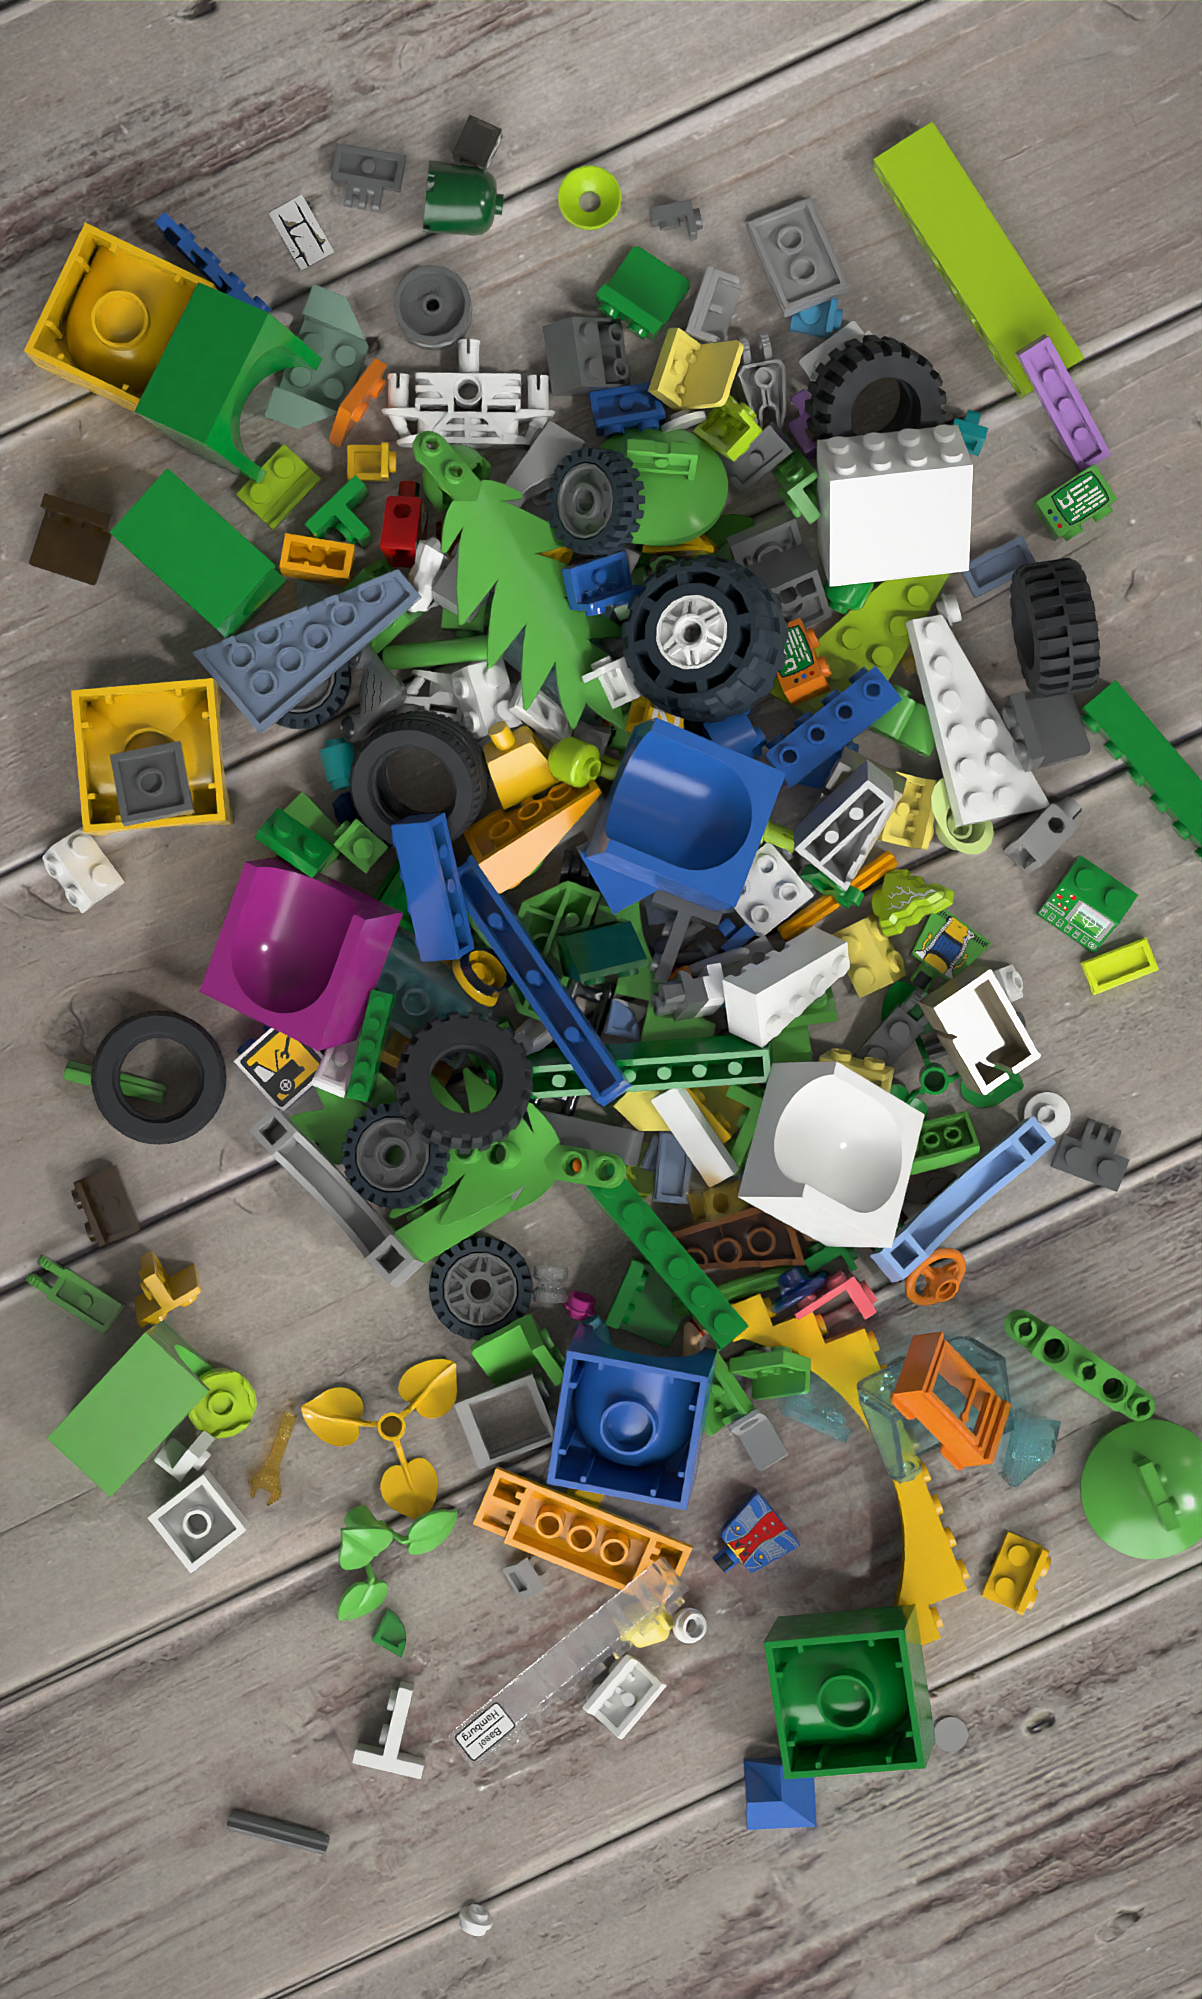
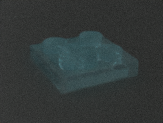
(828, 1421)

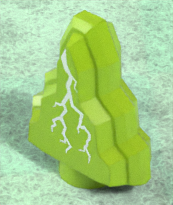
(906, 900)

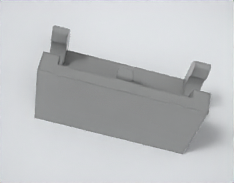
(714, 306)

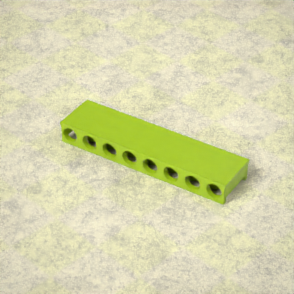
(971, 252)

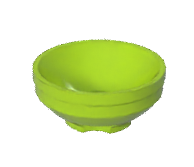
(589, 180)

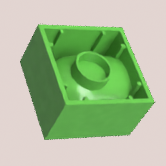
(133, 1408)

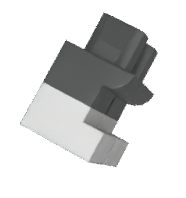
(690, 997)

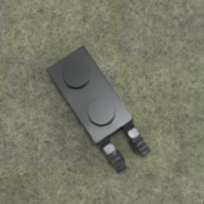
(894, 1032)

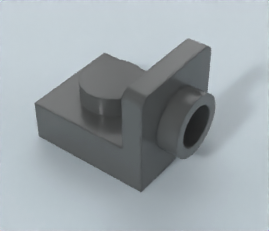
(670, 215)

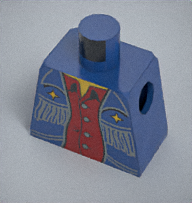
(754, 1536)

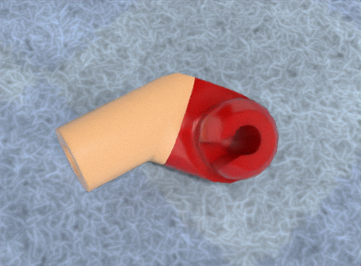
(691, 1338)

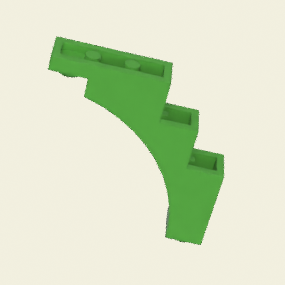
(643, 987)

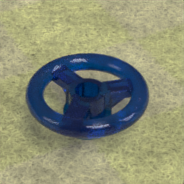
(796, 1286)

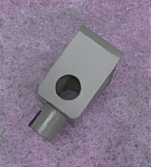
(1037, 842)

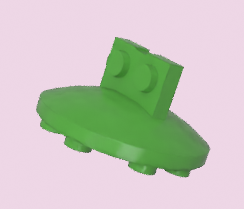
(681, 484)
(1145, 1488)

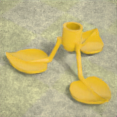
(428, 1388)

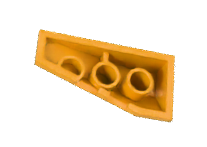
(517, 841)

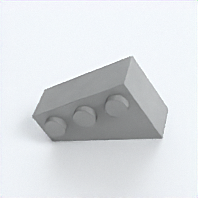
(845, 823)

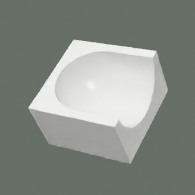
(831, 1154)

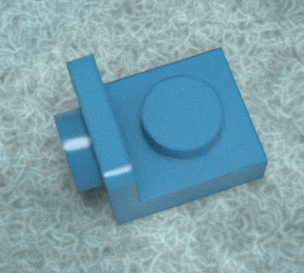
(818, 320)

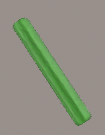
(743, 1286)

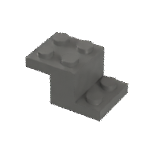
(781, 560)

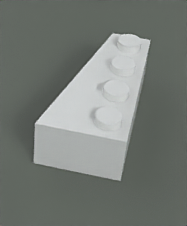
(783, 985)

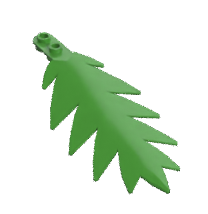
(502, 547)
(489, 1175)

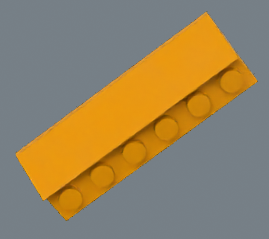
(573, 1531)

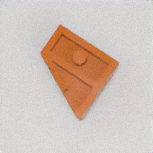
(356, 402)

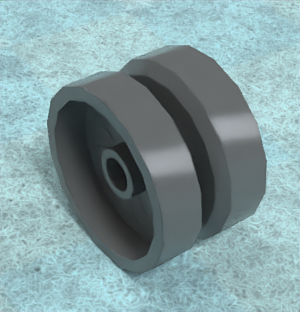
(445, 290)

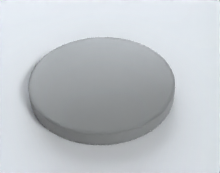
(950, 1733)

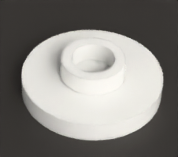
(683, 420)
(1049, 1111)

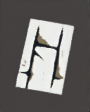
(301, 232)

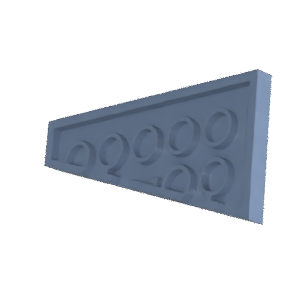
(291, 655)

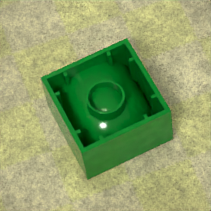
(211, 369)
(198, 555)
(850, 1692)

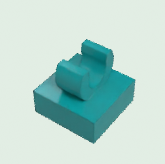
(972, 433)

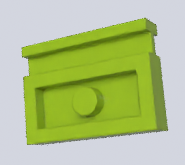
(282, 488)

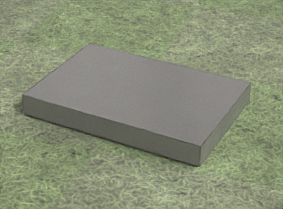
(797, 257)

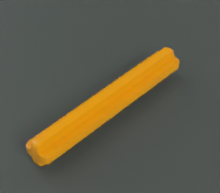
(827, 904)

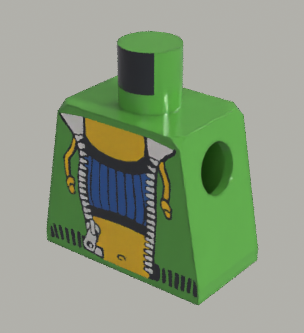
(944, 948)

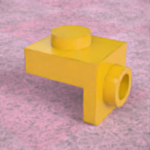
(371, 462)

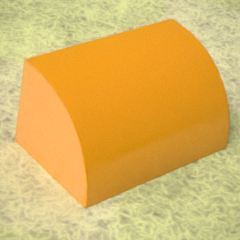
(317, 560)

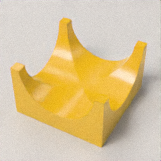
(143, 717)

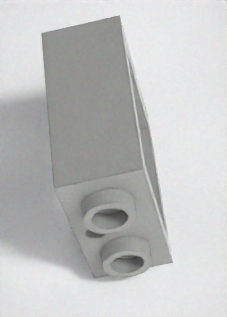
(474, 1433)

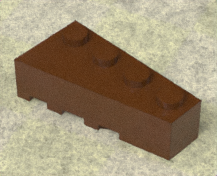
(740, 1241)

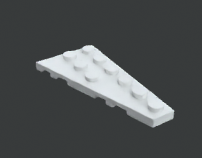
(969, 735)

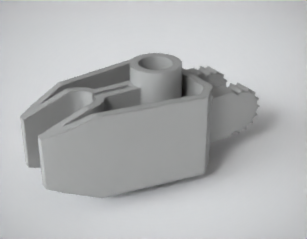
(762, 383)

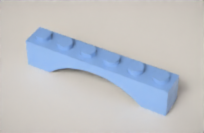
(970, 1190)

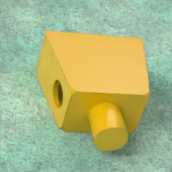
(517, 763)

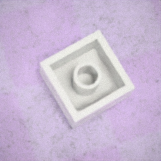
(199, 1521)

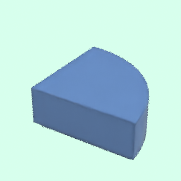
(621, 1021)

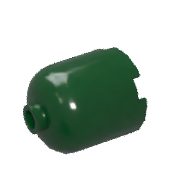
(460, 200)

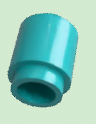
(337, 762)

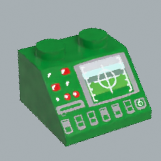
(1087, 904)

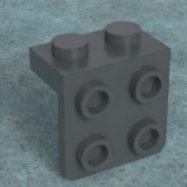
(1045, 730)

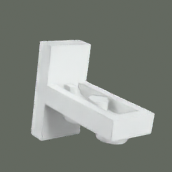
(391, 1735)

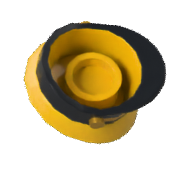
(482, 975)

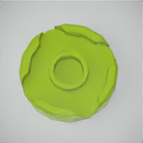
(226, 1406)

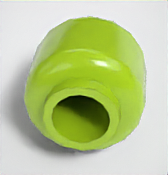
(574, 761)

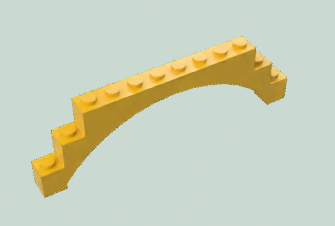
(927, 1560)

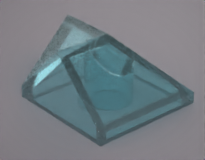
(1029, 1446)

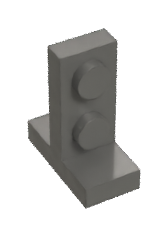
(676, 928)

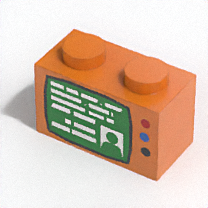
(803, 670)

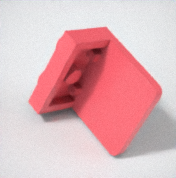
(836, 1284)

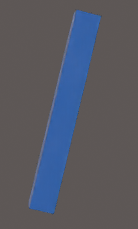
(541, 985)

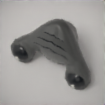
(378, 695)

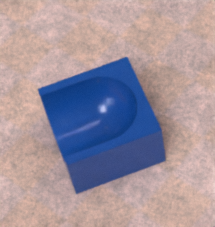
(685, 815)
(630, 1422)

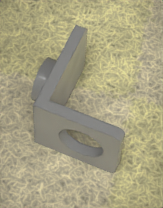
(759, 1439)

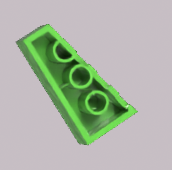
(430, 1239)

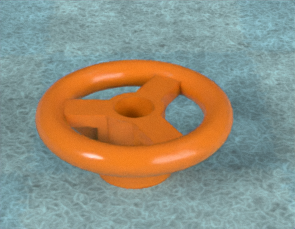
(941, 1282)

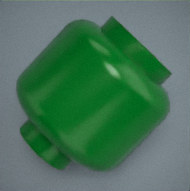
(847, 596)

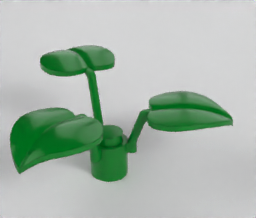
(933, 1075)

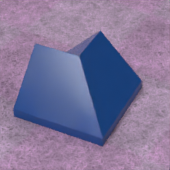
(777, 1801)

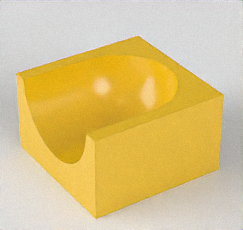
(110, 316)

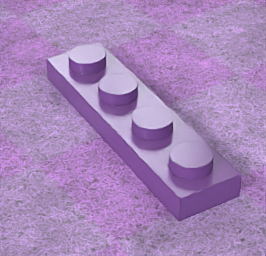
(1062, 403)

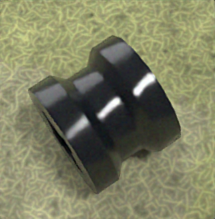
(574, 869)

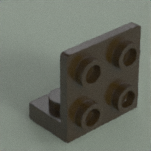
(72, 540)

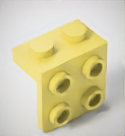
(694, 373)

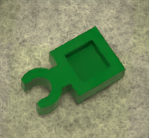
(828, 887)

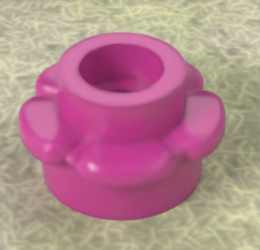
(580, 1305)

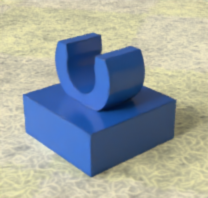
(735, 937)

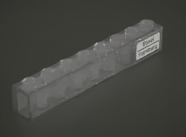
(567, 1663)

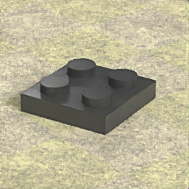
(152, 783)

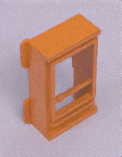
(915, 1398)

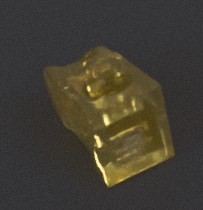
(717, 1202)

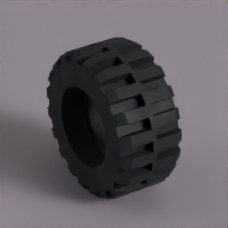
(860, 365)
(1055, 627)
(473, 1037)

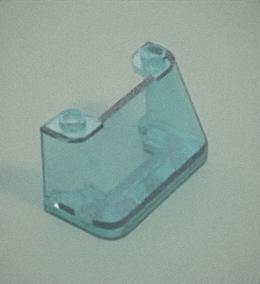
(904, 1440)

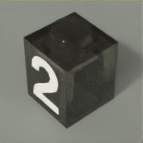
(477, 143)

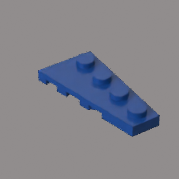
(205, 261)

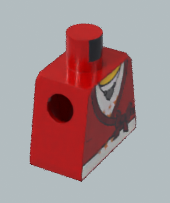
(403, 525)

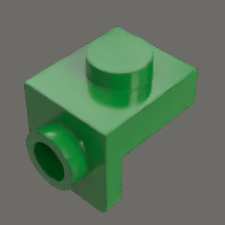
(821, 1254)

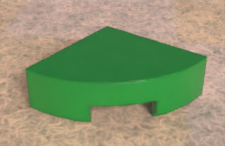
(391, 1633)

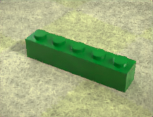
(371, 1045)

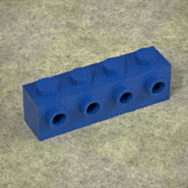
(833, 726)
(432, 887)

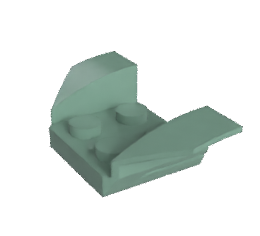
(335, 336)

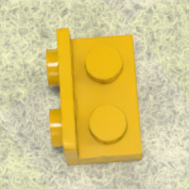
(1016, 1572)

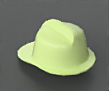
(968, 838)

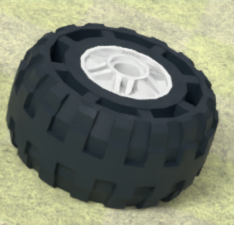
(704, 638)

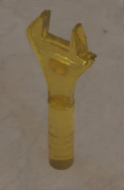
(269, 1475)

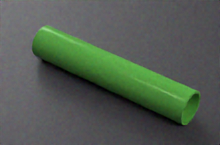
(436, 652)

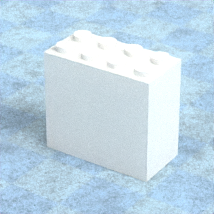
(894, 505)

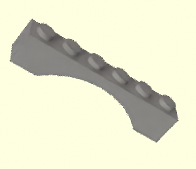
(530, 477)
(334, 1192)

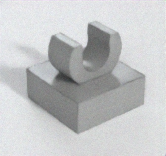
(524, 1578)

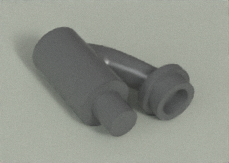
(688, 957)

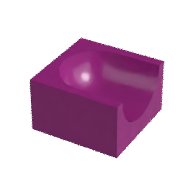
(300, 953)

